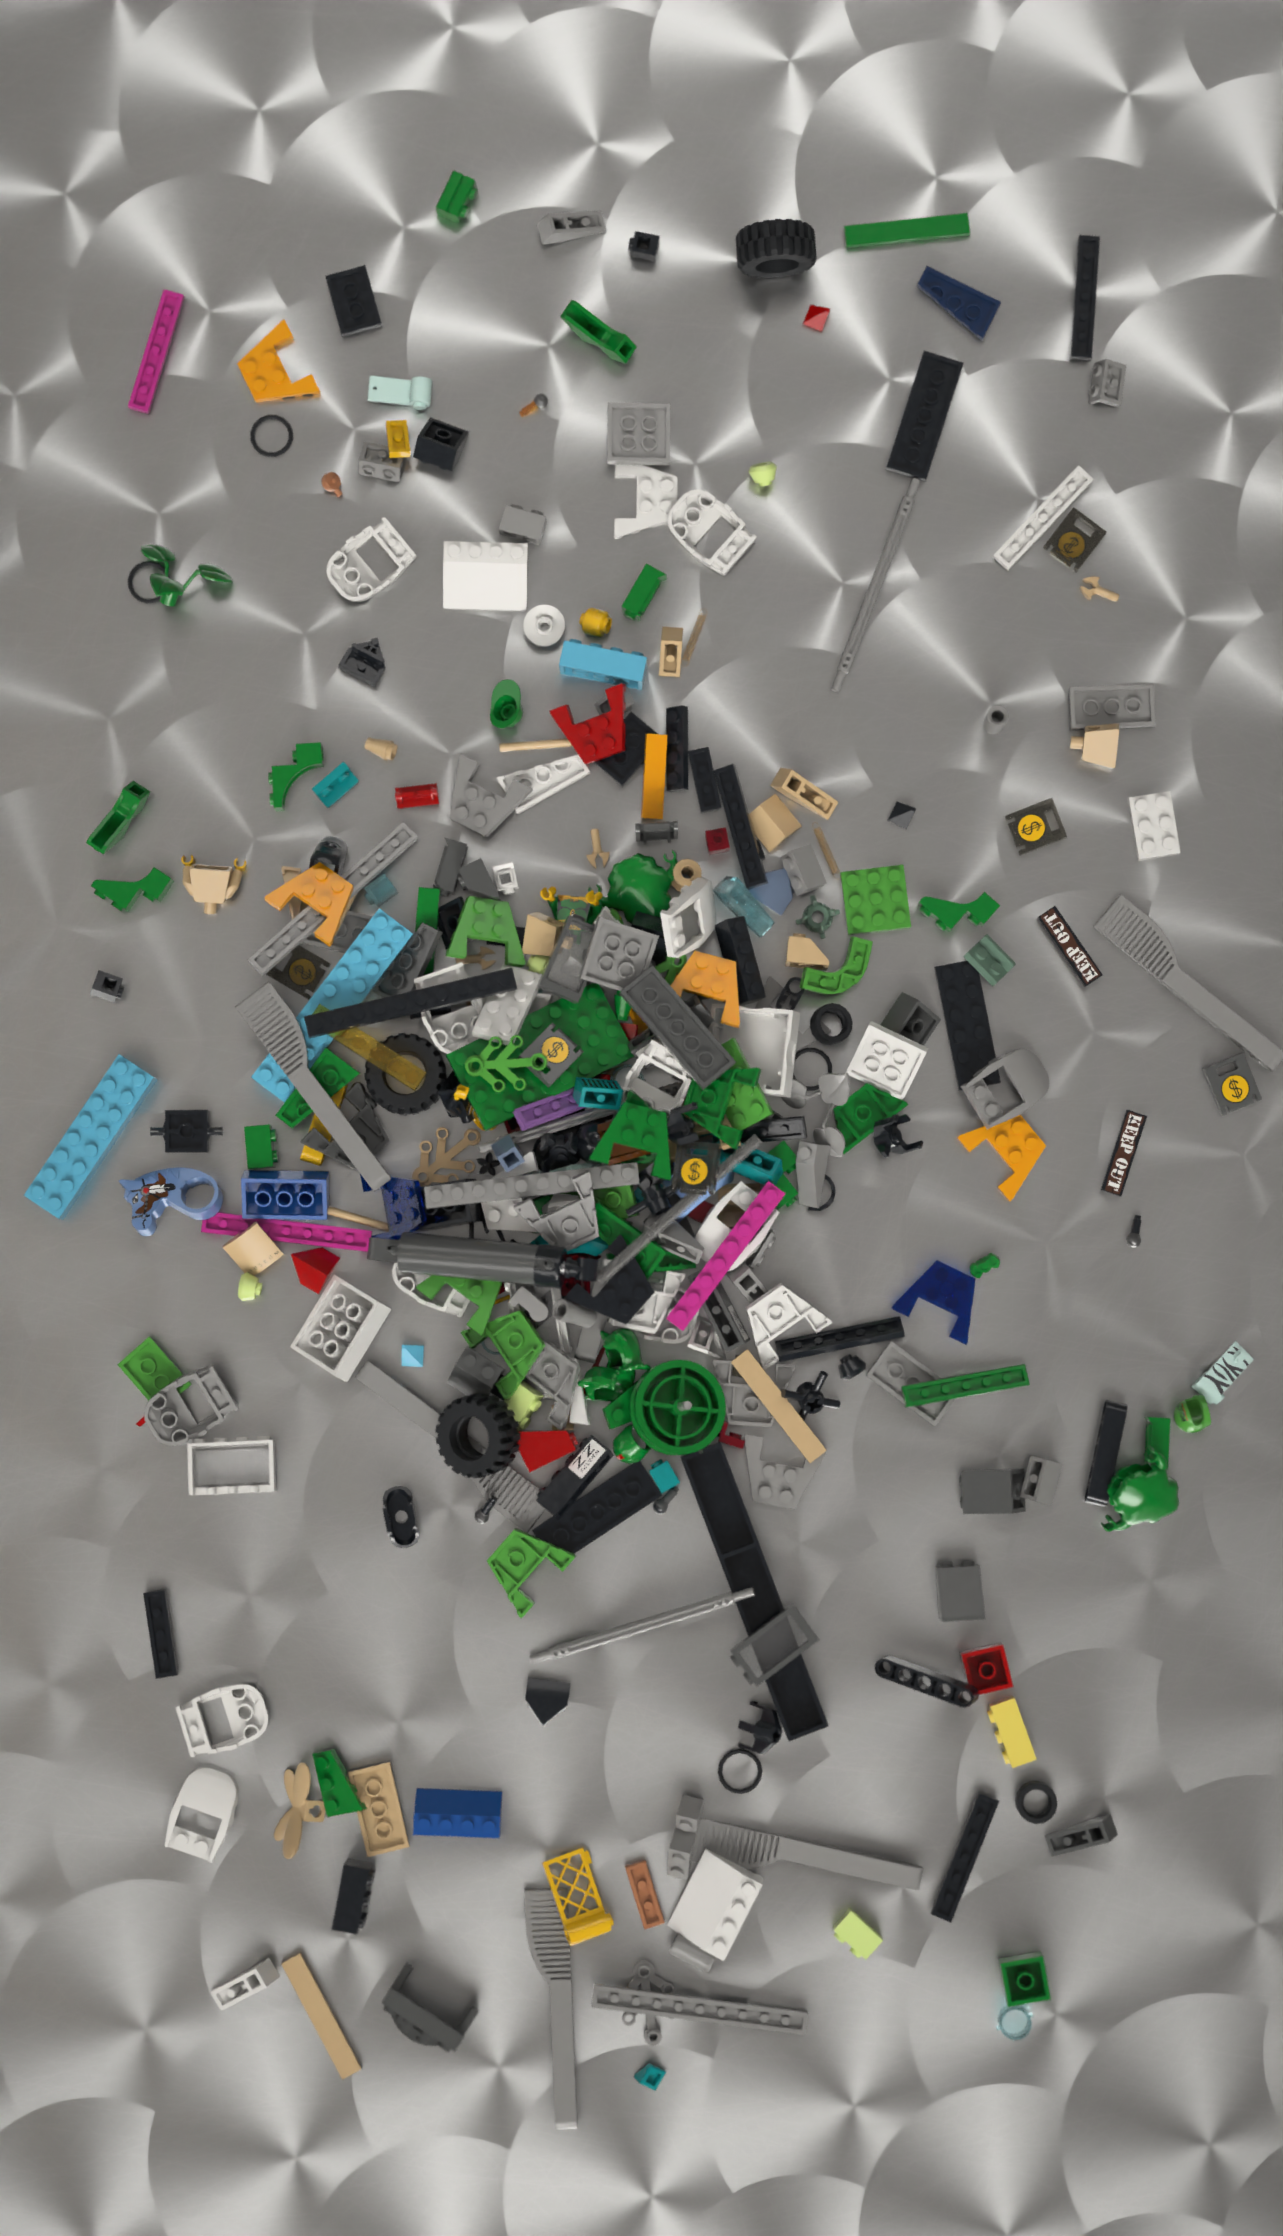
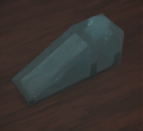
(742, 903)

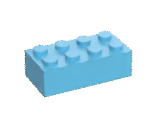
(603, 664)

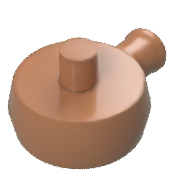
(331, 483)

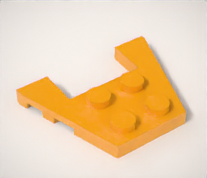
(266, 373)
(320, 890)
(713, 979)
(1015, 1144)

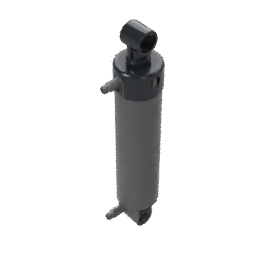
(482, 1259)

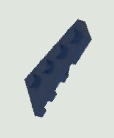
(961, 301)

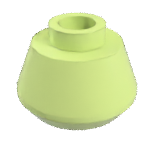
(763, 473)
(537, 963)
(249, 1287)

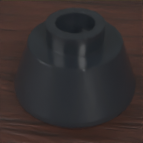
(851, 1366)

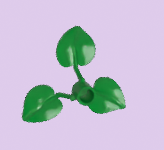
(170, 589)

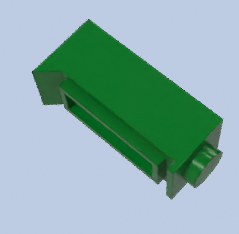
(642, 592)
(1157, 1436)

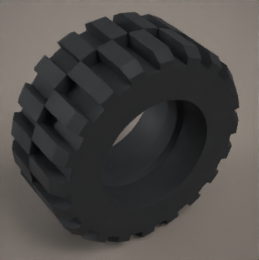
(776, 248)
(422, 1098)
(454, 1438)

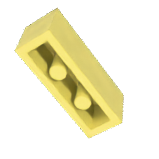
(1011, 1732)

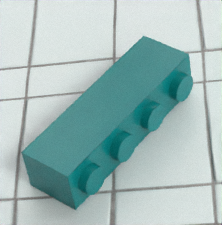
(757, 1166)

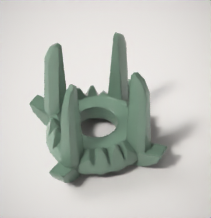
(813, 926)

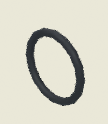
(271, 454)
(146, 563)
(813, 1088)
(738, 1791)

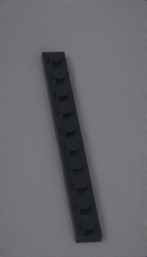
(410, 1003)

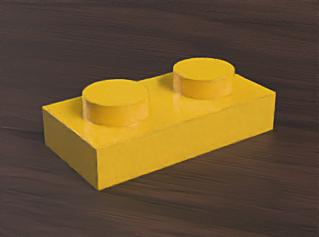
(397, 438)

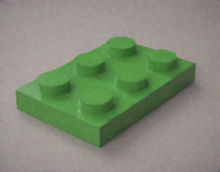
(151, 1369)

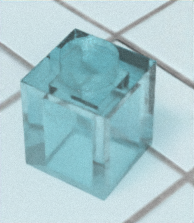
(380, 891)

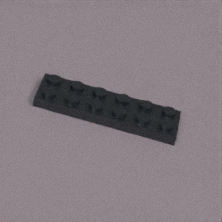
(924, 416)
(966, 1021)
(600, 1509)

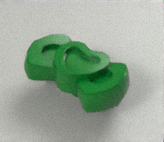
(984, 1265)

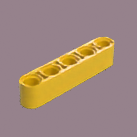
(309, 1154)

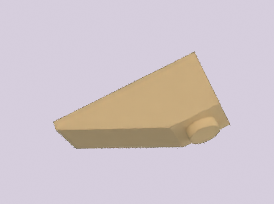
(804, 792)

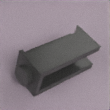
(451, 861)

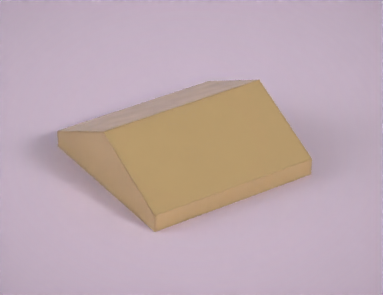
(773, 822)

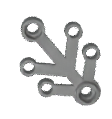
(645, 1983)

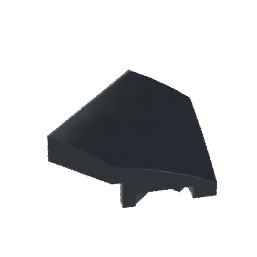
(364, 662)
(546, 1698)

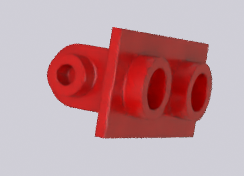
(416, 796)

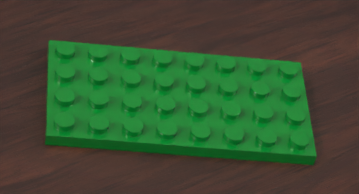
(587, 1023)

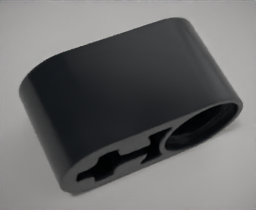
(782, 998)

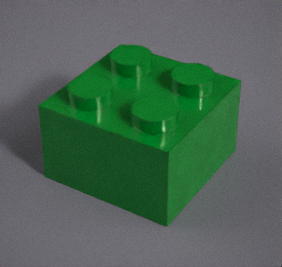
(1024, 1979)

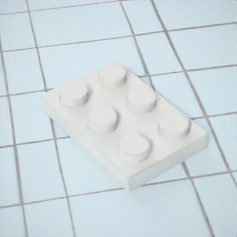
(1154, 825)

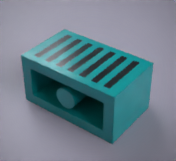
(597, 1093)

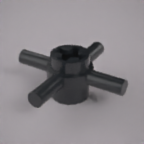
(655, 1199)
(810, 1396)

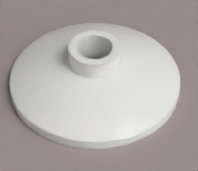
(544, 615)

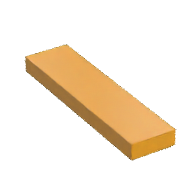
(654, 776)

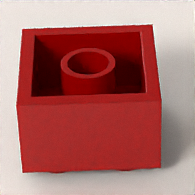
(986, 1668)

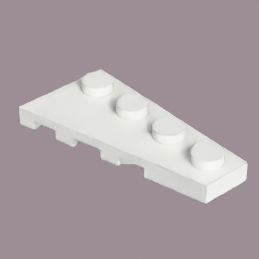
(546, 779)

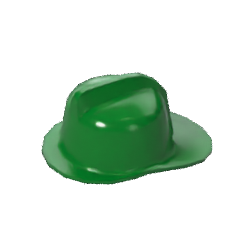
(505, 704)

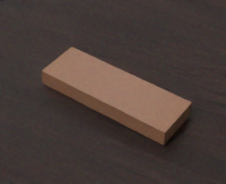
(644, 1894)

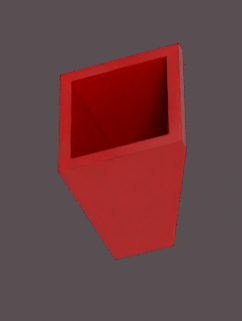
(545, 1446)

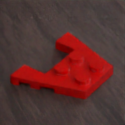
(599, 735)

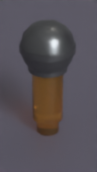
(539, 402)

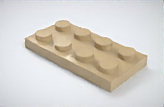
(383, 1819)

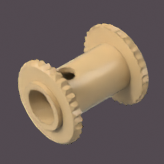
(687, 867)

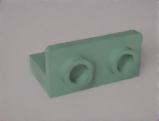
(989, 960)

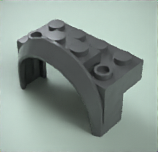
(408, 2013)

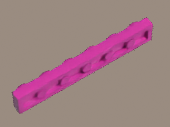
(156, 351)

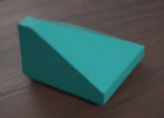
(650, 2076)

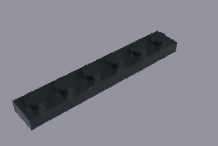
(1085, 297)
(740, 826)
(839, 1339)
(964, 1857)

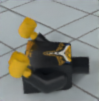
(455, 1099)

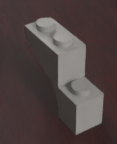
(684, 1837)

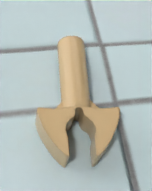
(1096, 589)
(597, 849)
(477, 958)

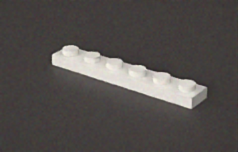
(1043, 518)

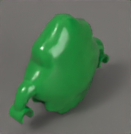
(639, 886)
(1142, 1493)

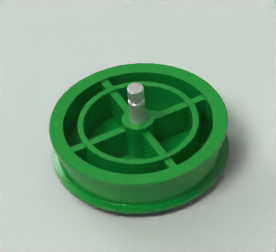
(677, 1407)

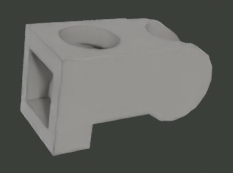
(531, 1302)

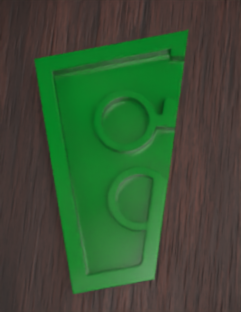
(618, 1411)
(335, 1787)

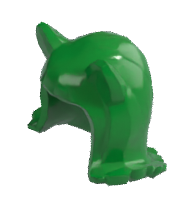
(623, 1349)
(606, 1382)

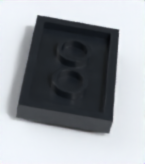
(353, 300)
(626, 763)

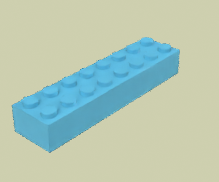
(90, 1137)

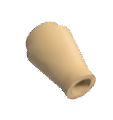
(383, 748)

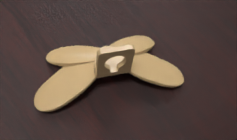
(290, 1825)

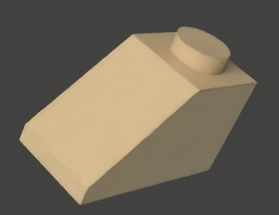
(671, 651)

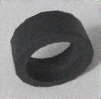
(844, 1016)
(1036, 1819)

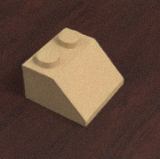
(803, 953)

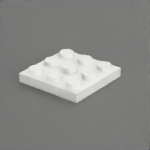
(886, 1060)

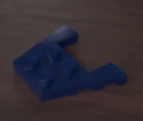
(402, 1206)
(945, 1289)

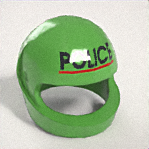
(1192, 1414)

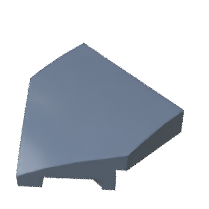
(777, 892)

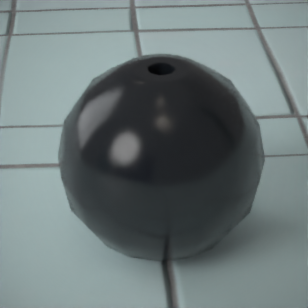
(587, 1140)

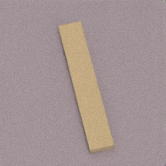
(778, 1406)
(321, 2015)

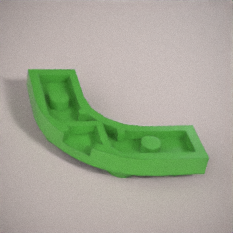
(846, 976)

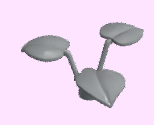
(834, 1090)

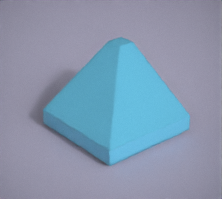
(412, 1355)

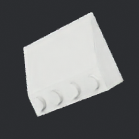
(485, 576)
(340, 1328)
(715, 1903)

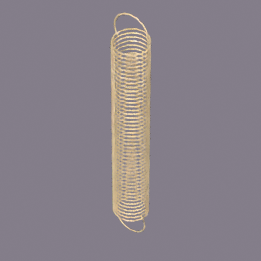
(699, 630)
(826, 853)

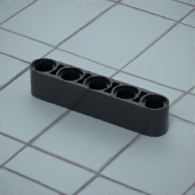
(1105, 1452)
(916, 1681)

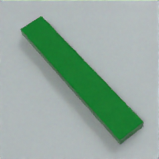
(907, 230)
(965, 1385)

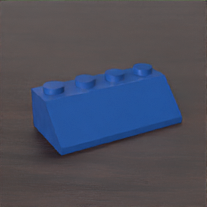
(285, 1194)
(457, 1813)

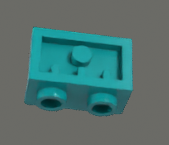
(335, 785)

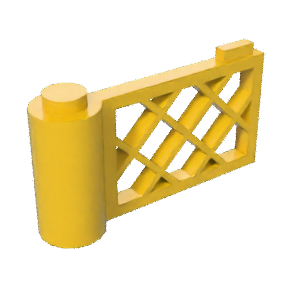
(584, 1925)

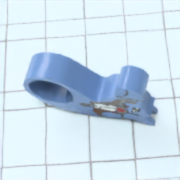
(165, 1188)

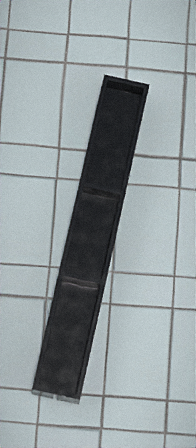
(747, 1568)

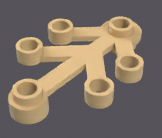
(443, 1159)

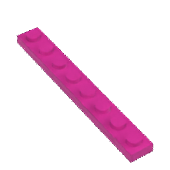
(291, 1231)
(725, 1256)

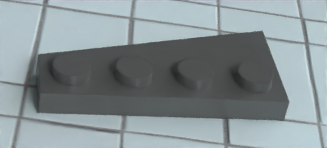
(410, 963)

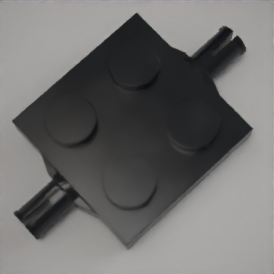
(186, 1131)

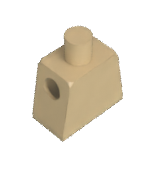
(1098, 744)
(540, 934)

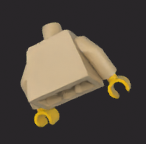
(211, 882)

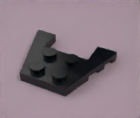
(621, 1294)

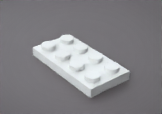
(506, 1012)

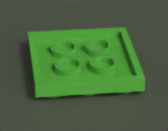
(875, 899)

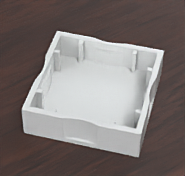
(766, 1041)

